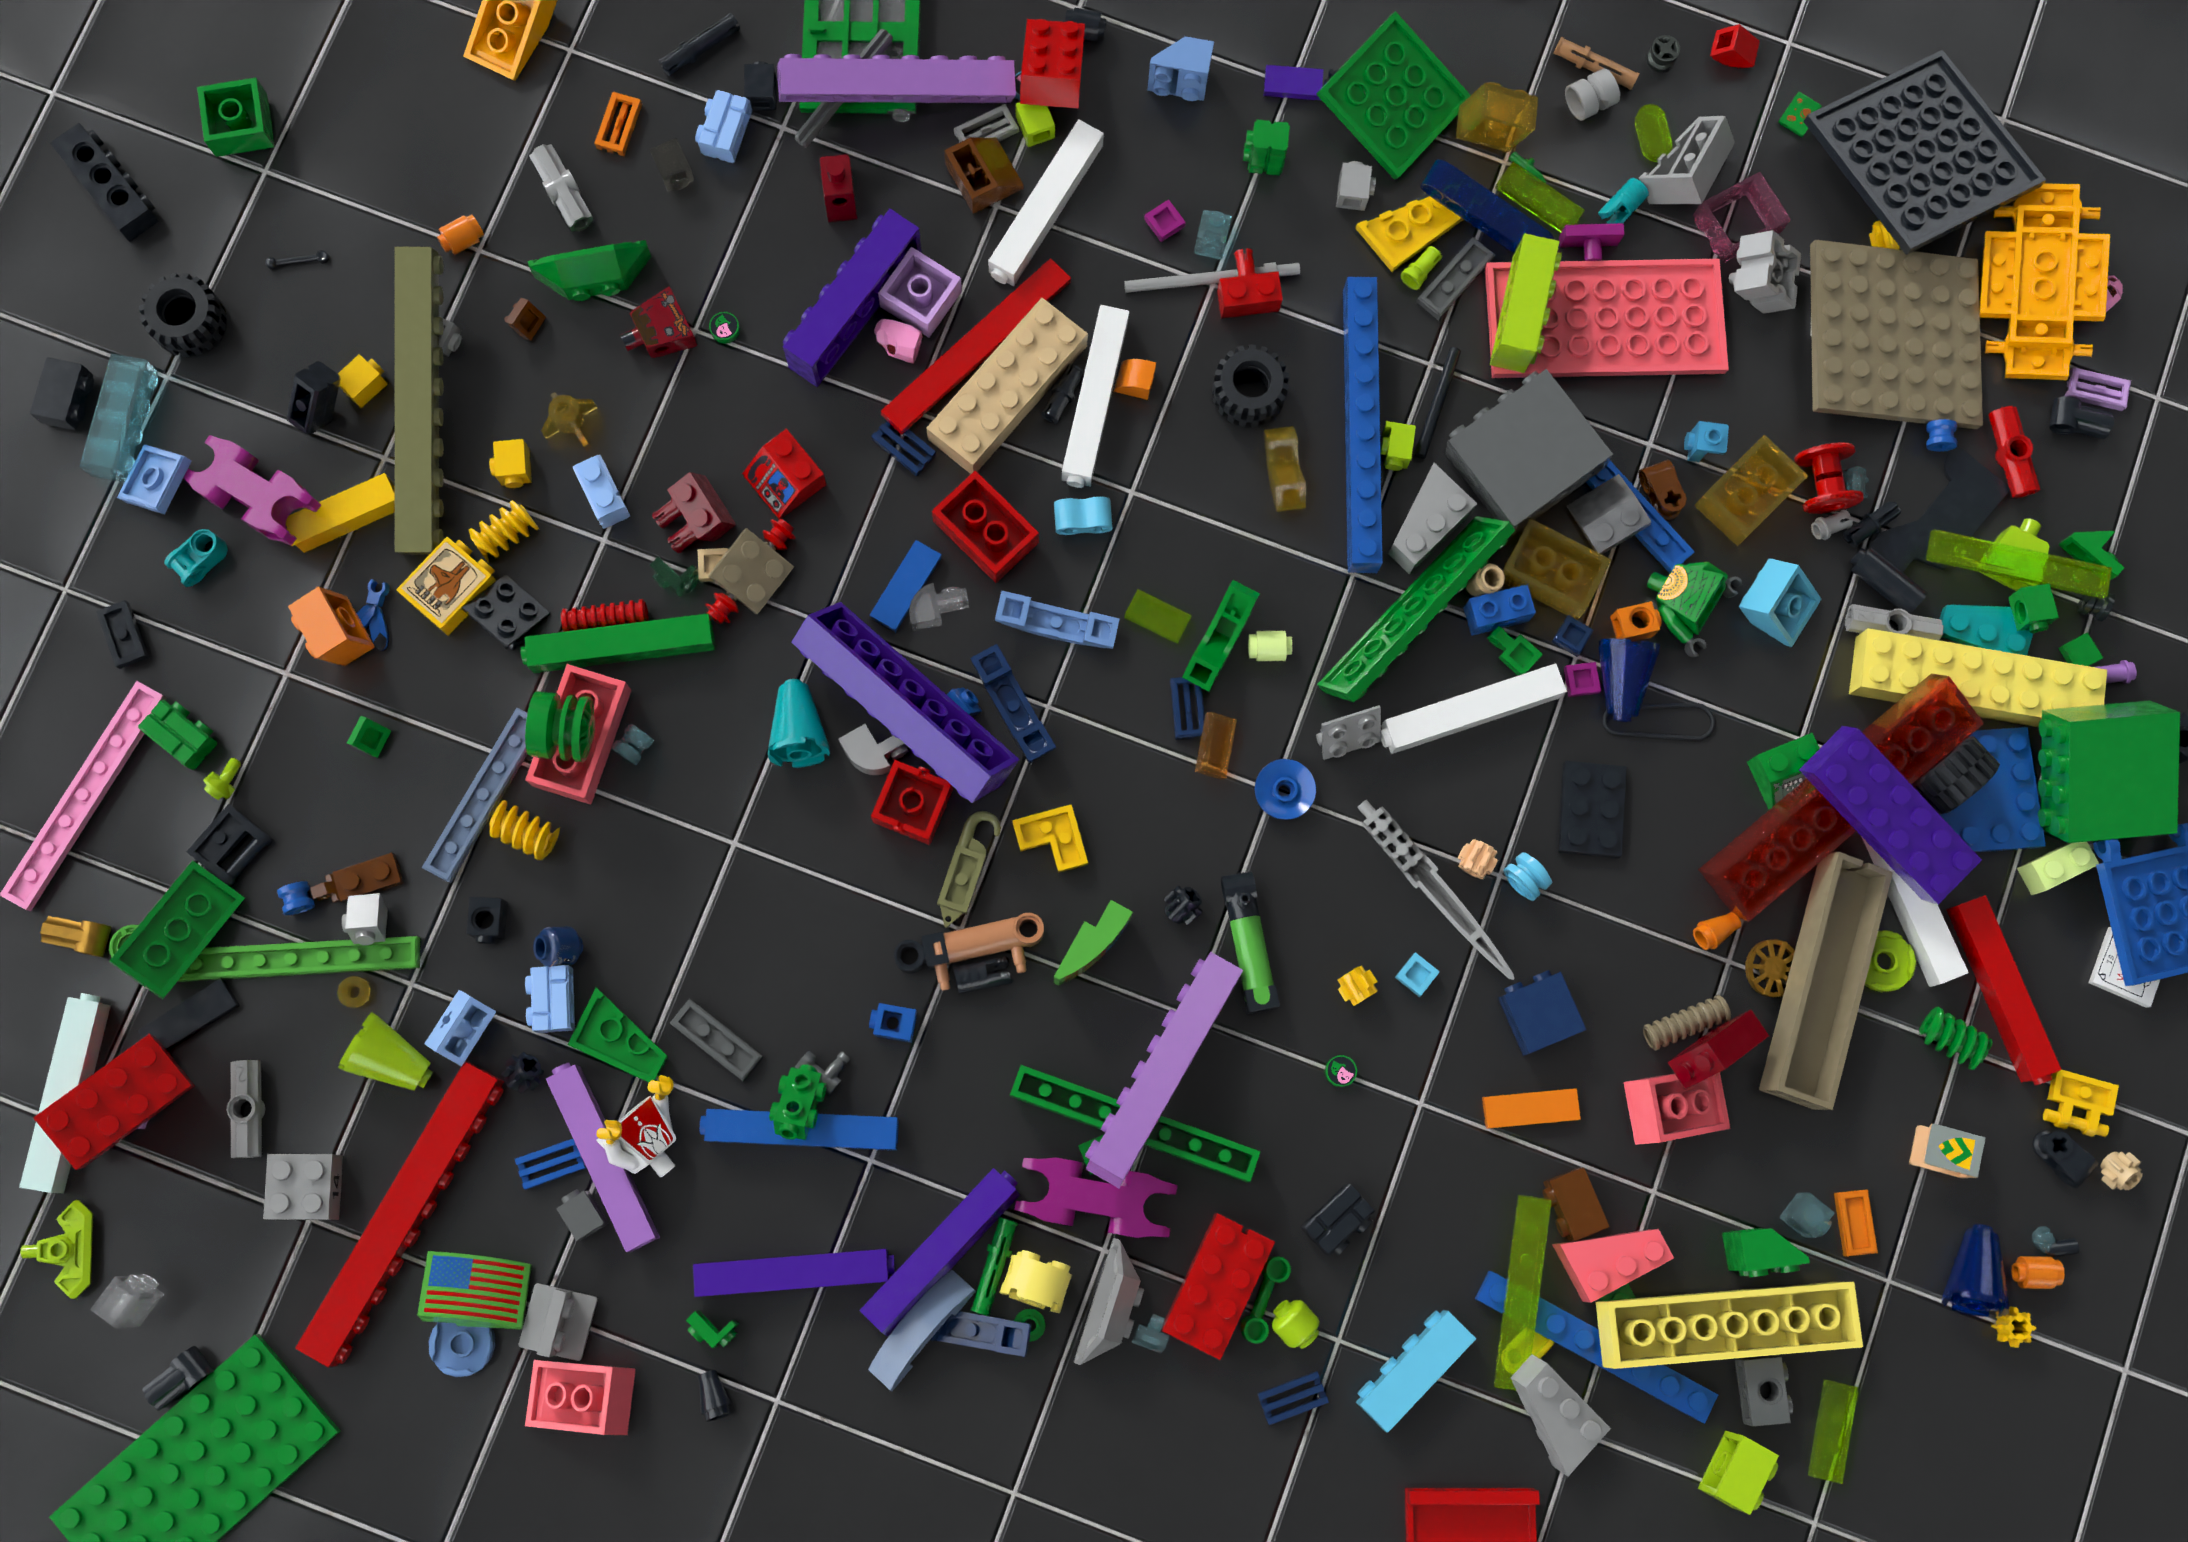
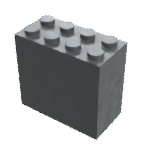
(1527, 451)

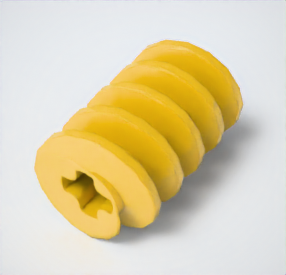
(502, 530)
(522, 832)

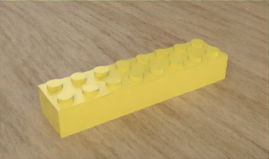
(1992, 681)
(1728, 1324)

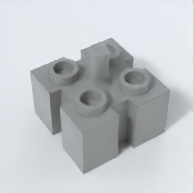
(1766, 272)

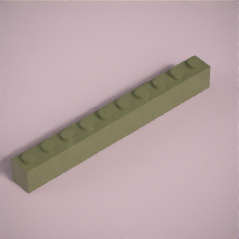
(418, 400)

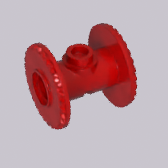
(1829, 478)

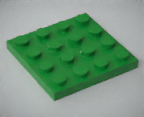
(1394, 95)

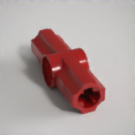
(2018, 469)

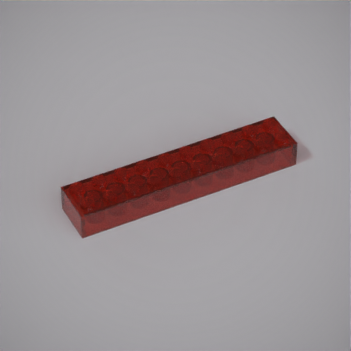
(1808, 828)

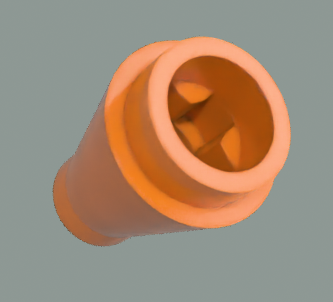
(1714, 931)

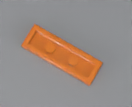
(1531, 1108)

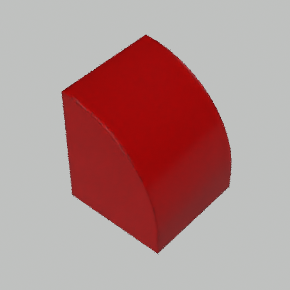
(1735, 47)

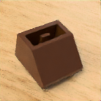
(982, 172)

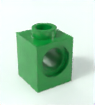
(2033, 608)

